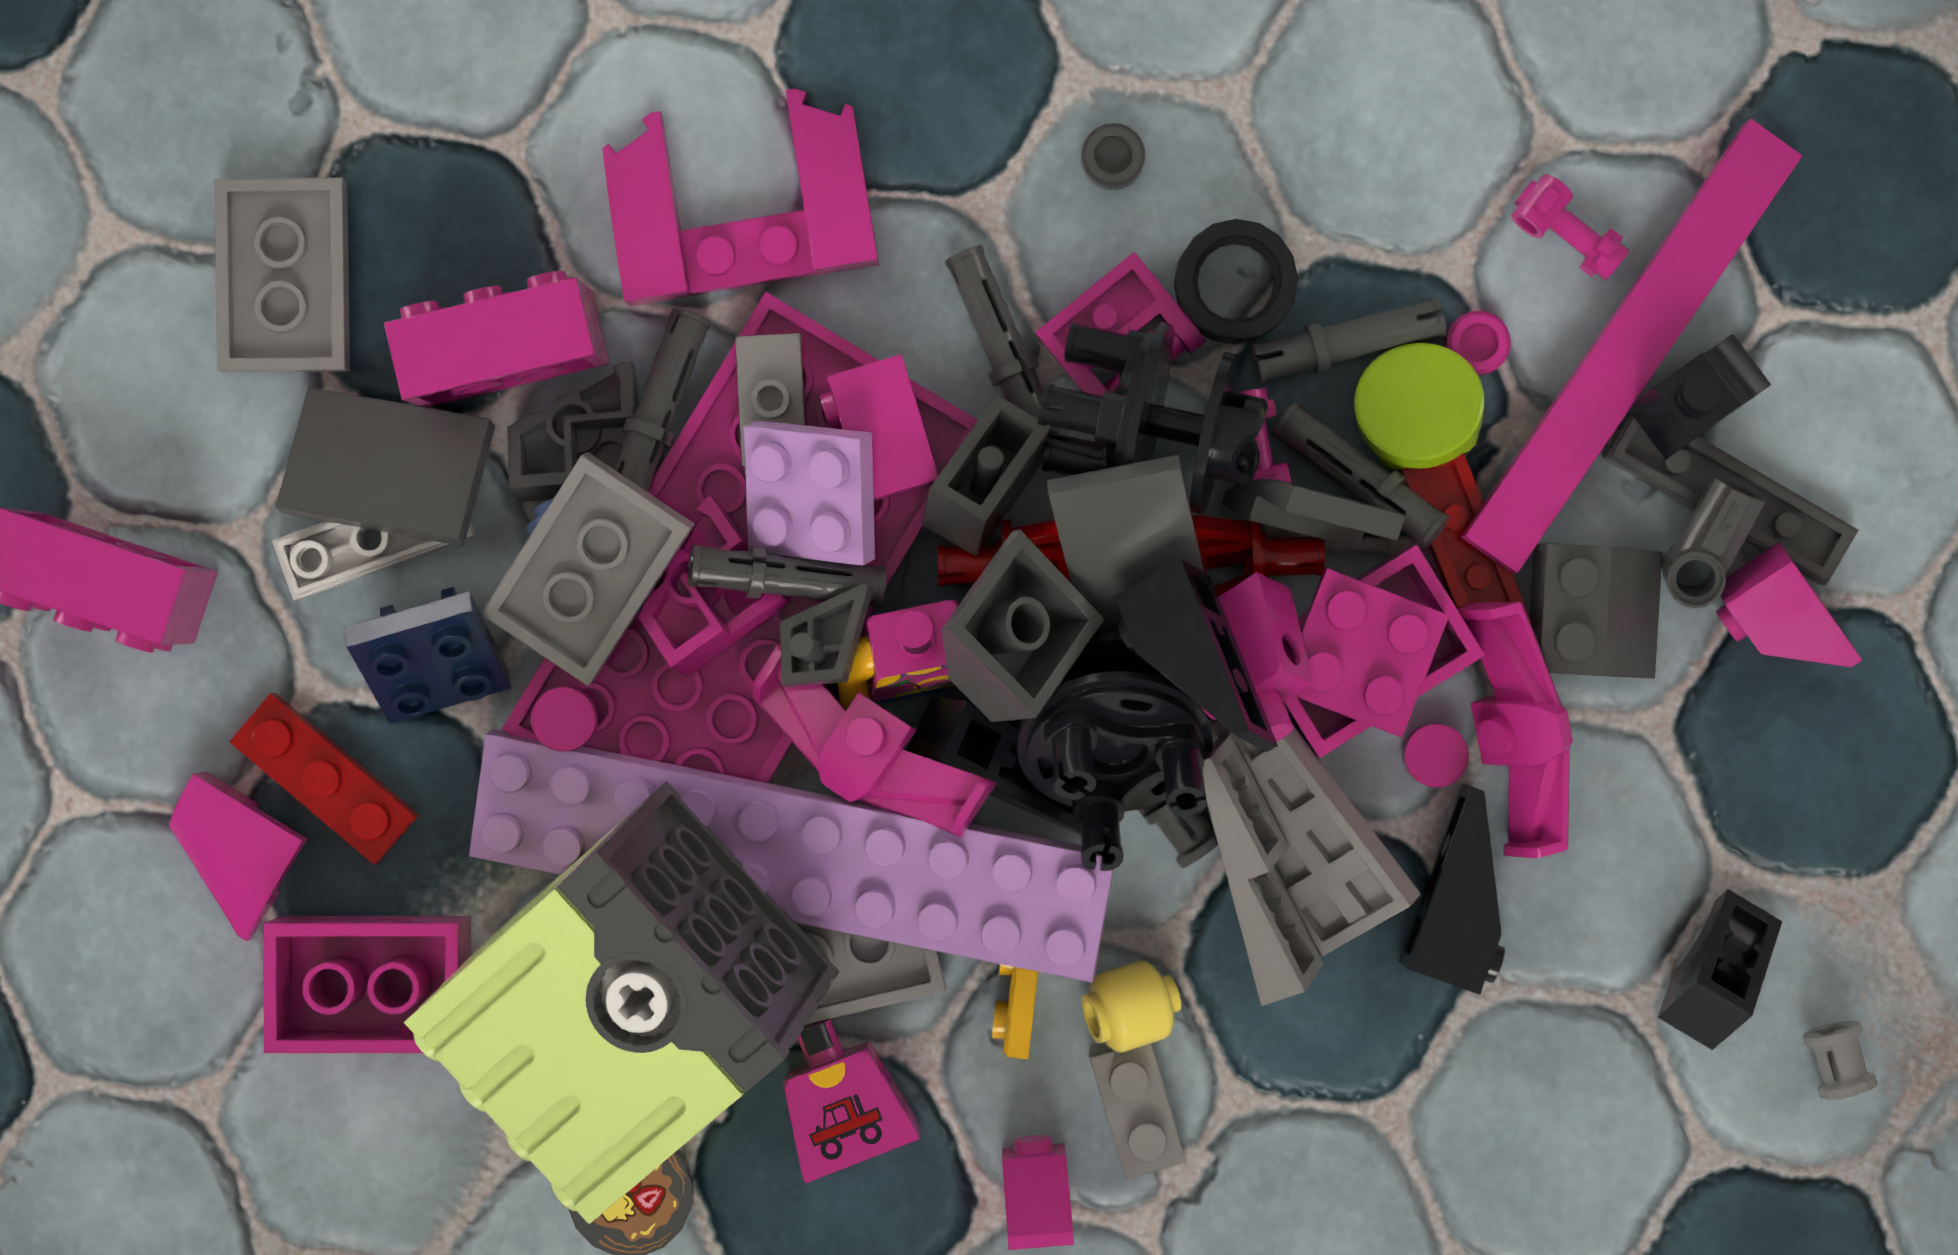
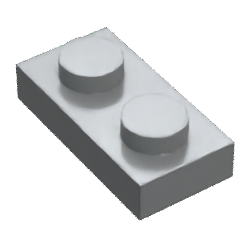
(1137, 1110)

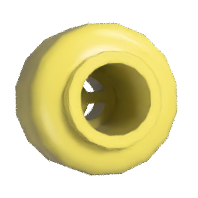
(1131, 1006)

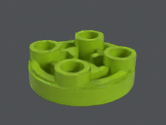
(1419, 406)

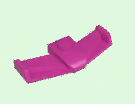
(1523, 728)
(864, 753)

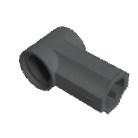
(1712, 536)

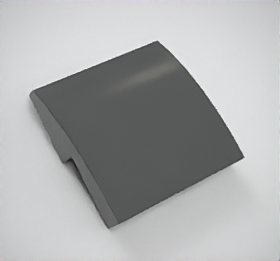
(1312, 512)

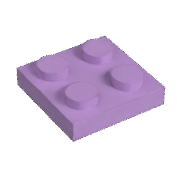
(810, 492)

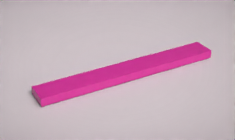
(1631, 346)

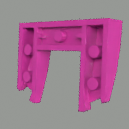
(670, 263)

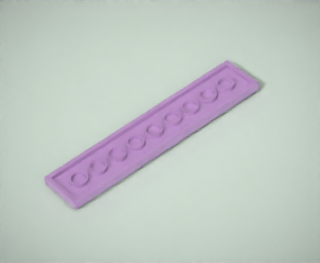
(814, 853)

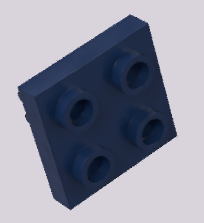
(428, 656)

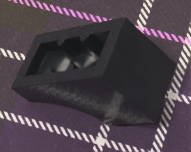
(1698, 396)
(1722, 972)

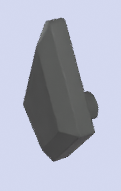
(823, 639)

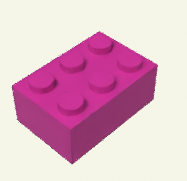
(496, 340)
(1410, 577)
(101, 581)
(354, 979)

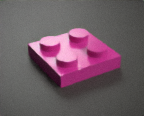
(1368, 651)

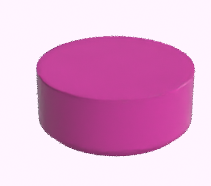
(1480, 340)
(564, 718)
(1435, 755)

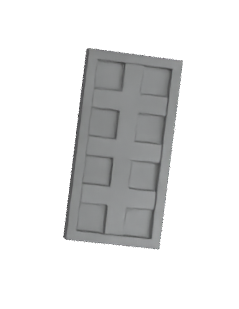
(1334, 860)

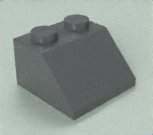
(1596, 609)
(1017, 632)

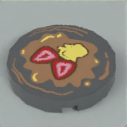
(646, 1214)

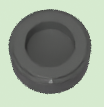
(1112, 156)

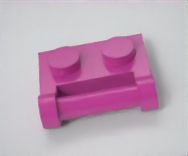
(1118, 302)

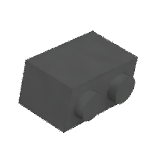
(985, 475)

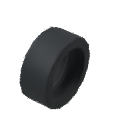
(1262, 241)

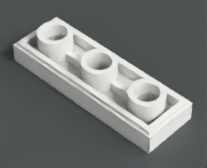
(337, 554)

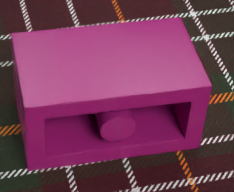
(883, 402)

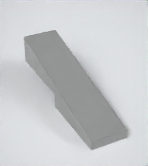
(1250, 845)

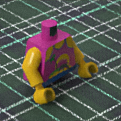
(900, 655)

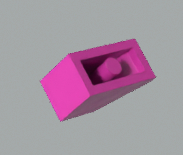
(1782, 612)
(1037, 1193)

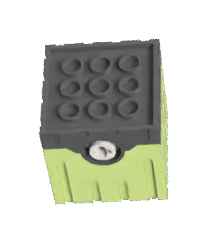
(626, 1004)

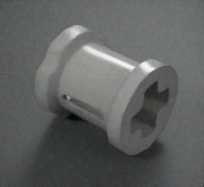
(1840, 1060)

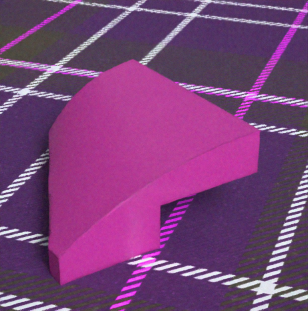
(698, 621)
(234, 849)

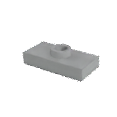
(770, 380)

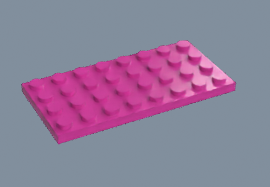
(711, 714)

